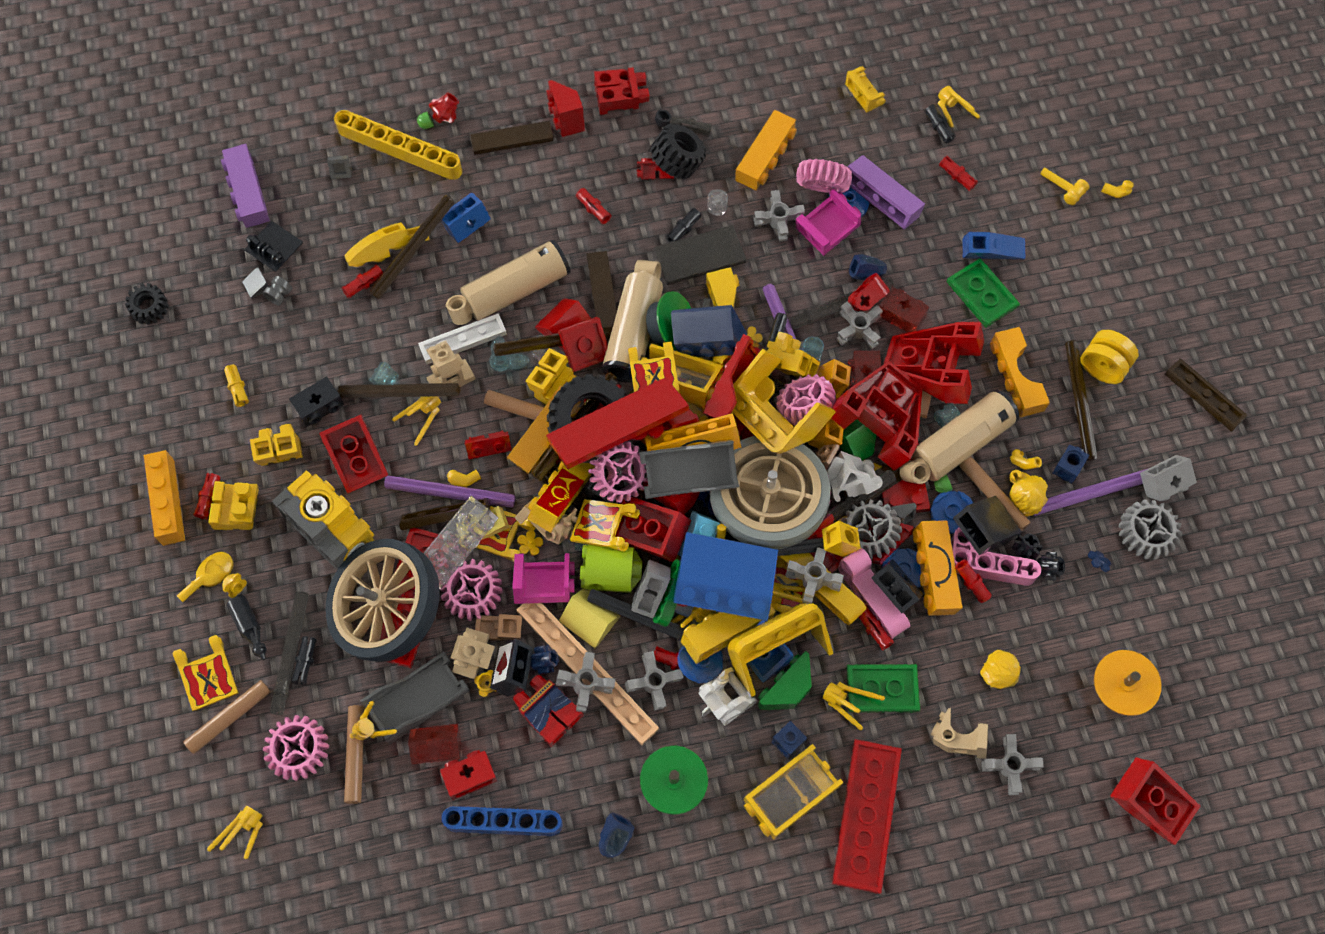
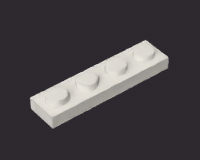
(467, 336)

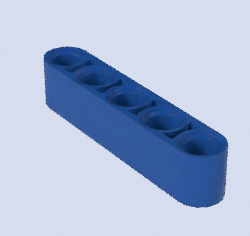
(492, 814)

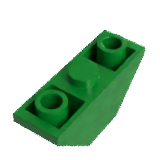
(789, 686)

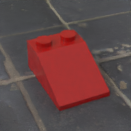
(354, 453)
(655, 530)
(1155, 799)

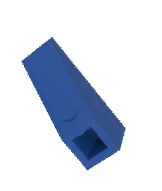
(992, 246)

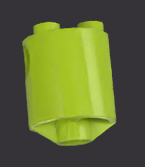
(610, 569)

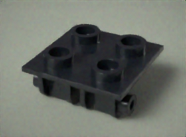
(272, 246)

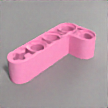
(994, 563)
(859, 578)

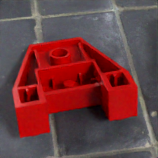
(932, 358)
(888, 406)

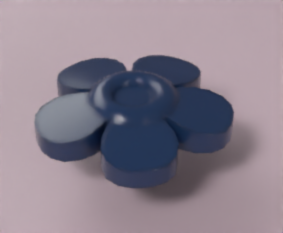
(1099, 560)

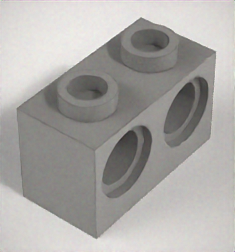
(651, 589)

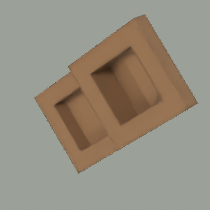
(500, 627)

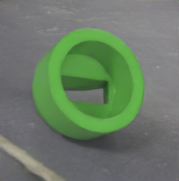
(424, 120)
(943, 484)

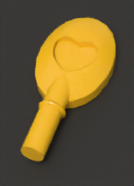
(209, 573)

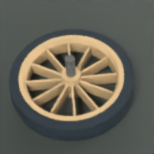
(382, 600)

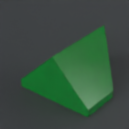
(858, 440)

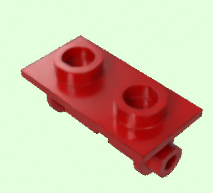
(648, 170)
(481, 446)

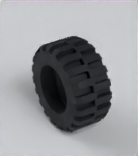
(576, 390)

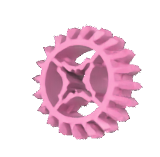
(823, 176)
(802, 395)
(631, 457)
(478, 584)
(301, 739)

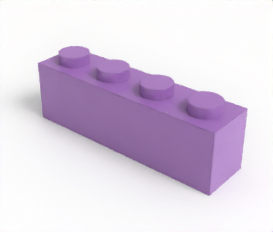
(245, 186)
(885, 192)

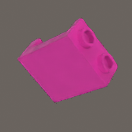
(829, 222)
(542, 581)

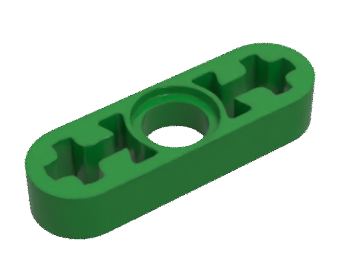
(667, 607)

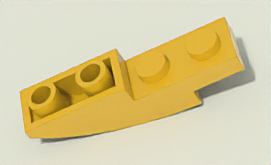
(377, 245)

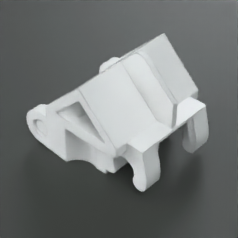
(852, 475)
(718, 700)

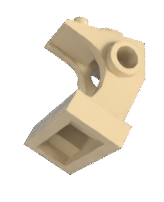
(448, 364)
(562, 530)
(471, 653)
(971, 744)

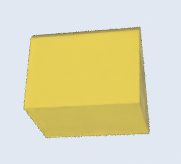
(587, 619)

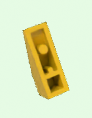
(722, 287)

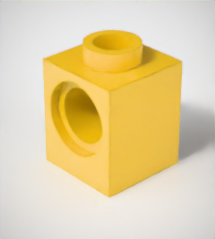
(841, 539)

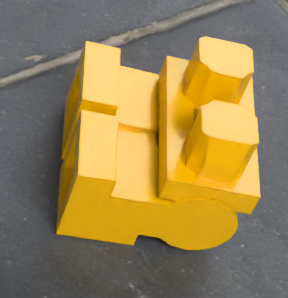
(794, 361)
(549, 376)
(276, 447)
(233, 506)

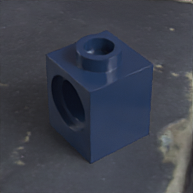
(1065, 469)
(789, 740)

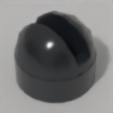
(660, 118)

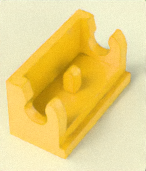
(863, 89)

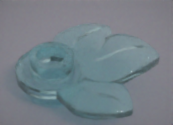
(512, 361)

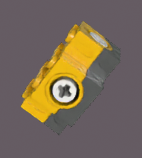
(323, 518)

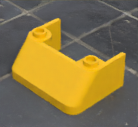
(762, 419)
(775, 633)

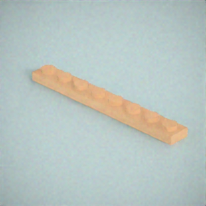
(572, 654)

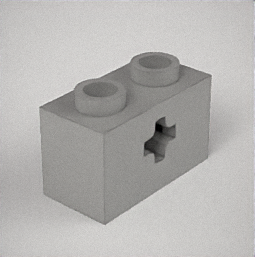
(1168, 478)

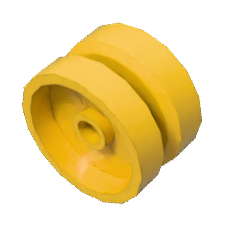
(1109, 356)

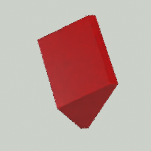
(563, 315)

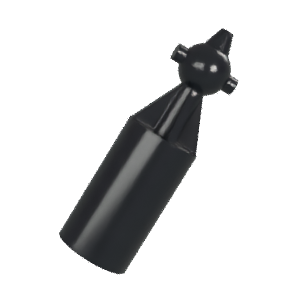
(247, 624)

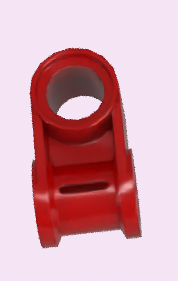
(870, 291)

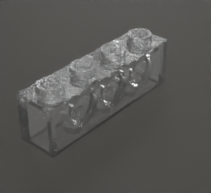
(466, 531)

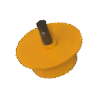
(1127, 682)

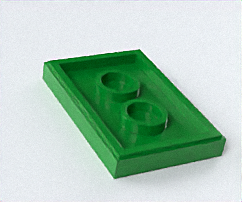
(983, 292)
(893, 681)

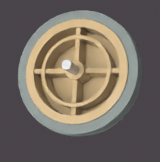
(777, 497)

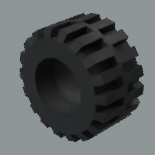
(678, 151)

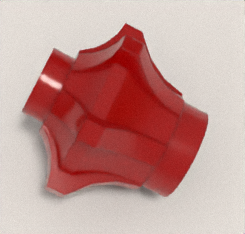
(444, 108)

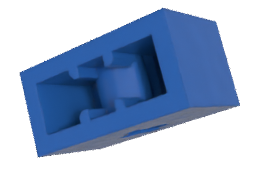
(465, 217)

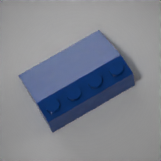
(726, 576)

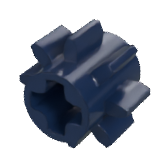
(544, 659)

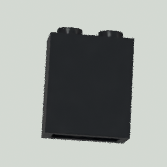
(987, 525)

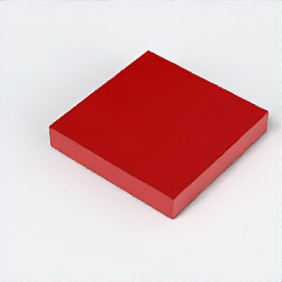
(584, 344)

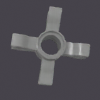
(778, 208)
(859, 318)
(811, 583)
(651, 670)
(566, 678)
(1001, 765)

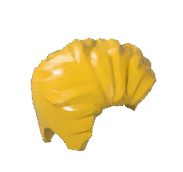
(1029, 495)
(1001, 670)

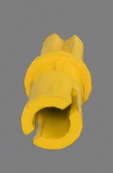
(236, 386)

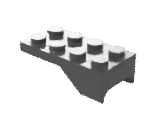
(690, 469)
(415, 698)

